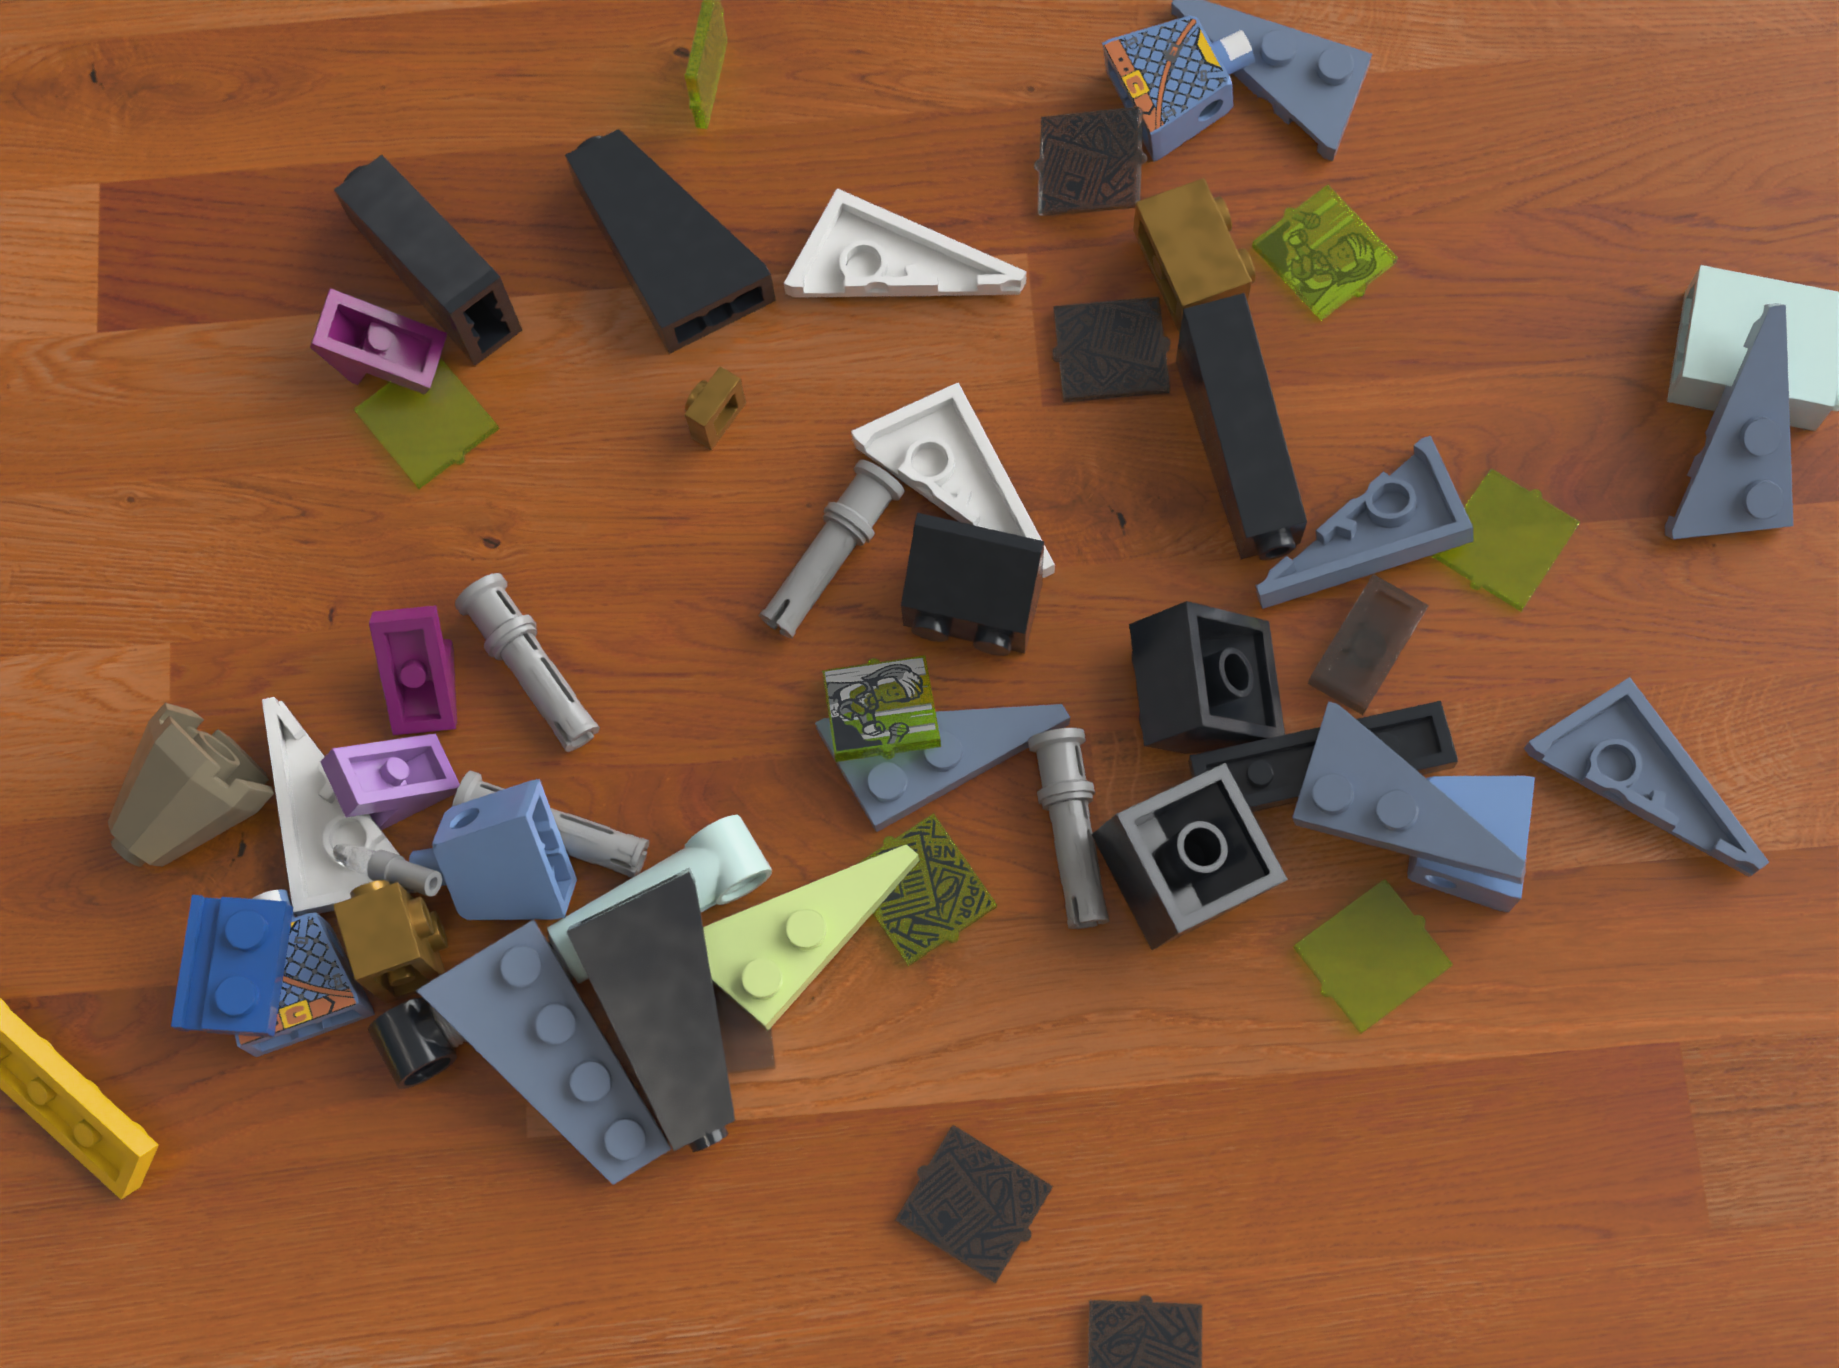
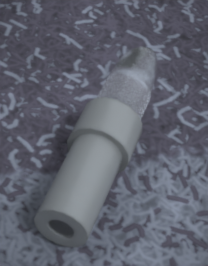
(388, 867)

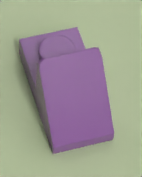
(390, 777)

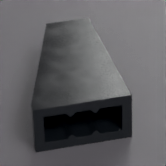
(671, 249)
(430, 258)
(1240, 427)
(660, 998)

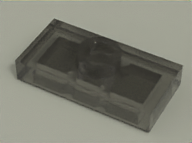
(1368, 644)

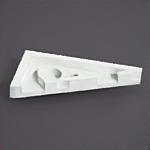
(878, 253)
(949, 461)
(313, 818)

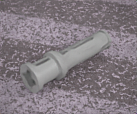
(847, 525)
(514, 641)
(1067, 798)
(580, 836)

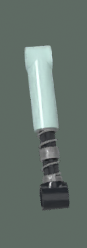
(726, 866)

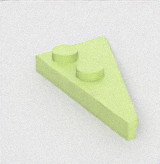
(781, 945)

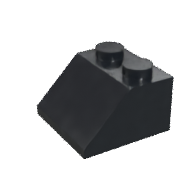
(972, 585)
(1205, 679)
(1188, 856)

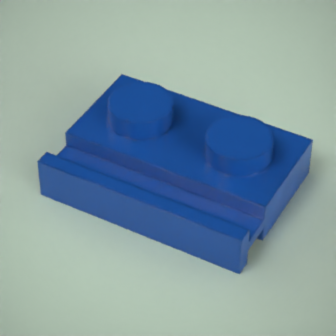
(232, 966)

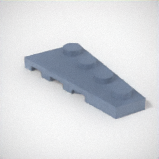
(543, 1040)

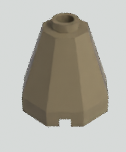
(183, 789)

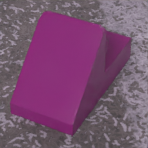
(375, 341)
(415, 669)

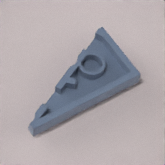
(1295, 71)
(1745, 467)
(1389, 525)
(969, 746)
(1636, 762)
(1377, 798)

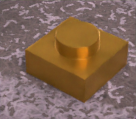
(714, 407)

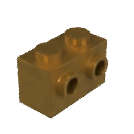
(1191, 248)
(391, 939)

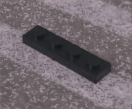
(1274, 768)

